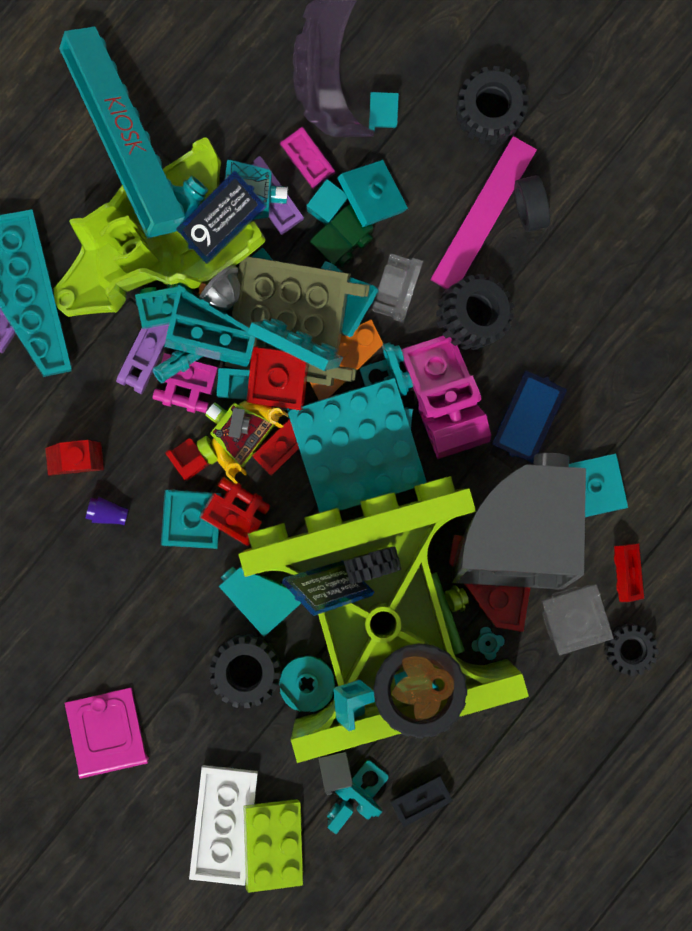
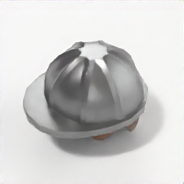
(222, 290)

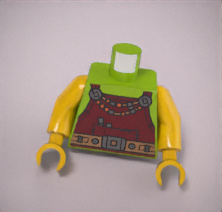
(235, 452)

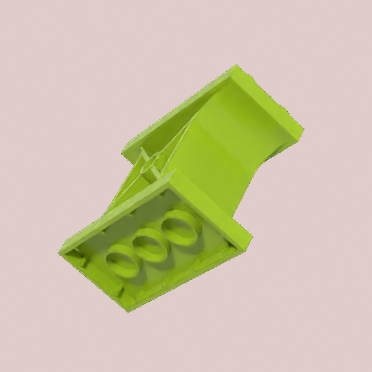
(408, 594)

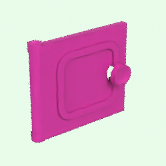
(106, 738)

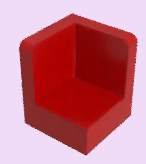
(187, 459)

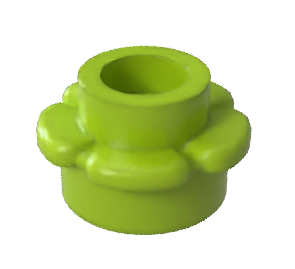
(456, 598)

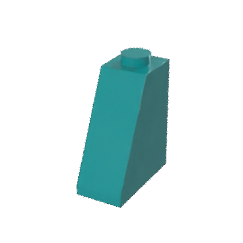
(259, 598)

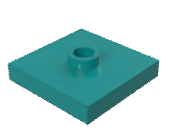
(372, 193)
(603, 485)
(182, 522)

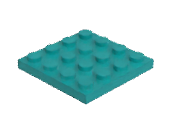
(357, 446)

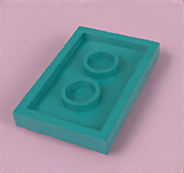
(296, 344)

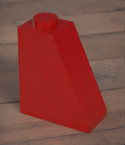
(74, 457)

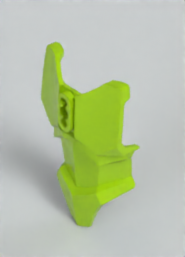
(121, 257)

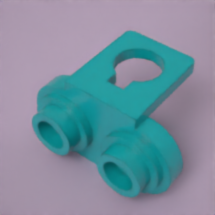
(393, 357)
(367, 806)

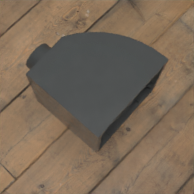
(528, 529)

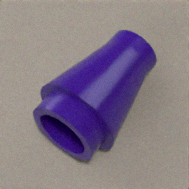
(105, 512)

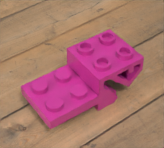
(446, 396)

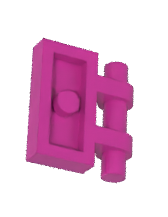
(198, 378)

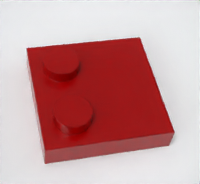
(276, 379)

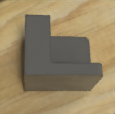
(335, 772)

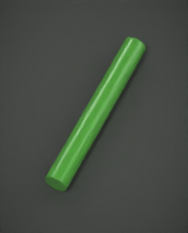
(454, 637)

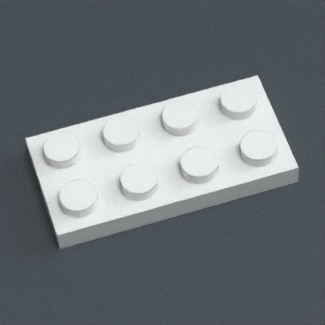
(219, 824)

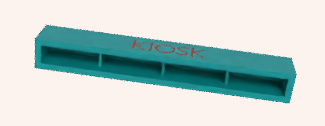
(121, 132)

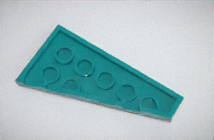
(28, 294)

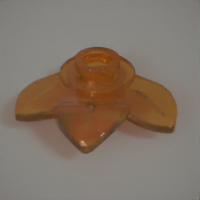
(418, 687)

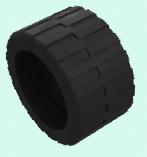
(415, 727)

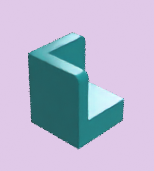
(383, 110)
(326, 202)
(232, 383)
(351, 702)

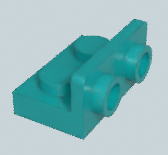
(157, 305)

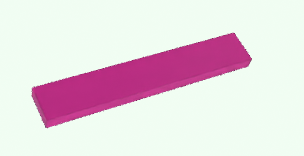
(483, 213)

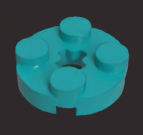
(323, 683)

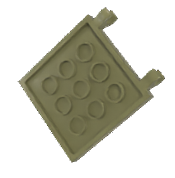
(303, 299)

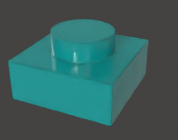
(339, 815)

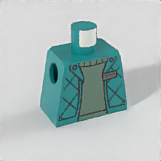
(262, 182)

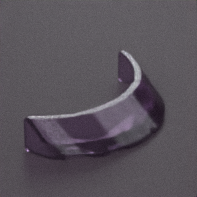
(317, 69)

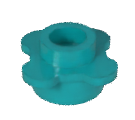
(490, 651)

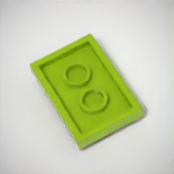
(273, 845)

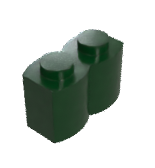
(341, 237)

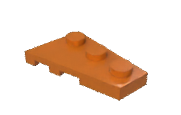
(355, 353)

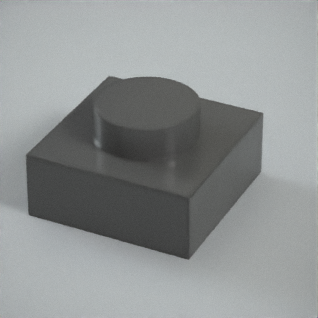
(239, 423)

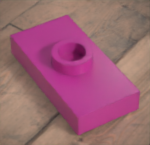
(307, 158)

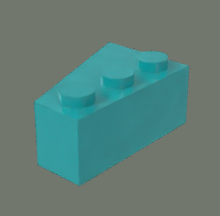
(207, 332)

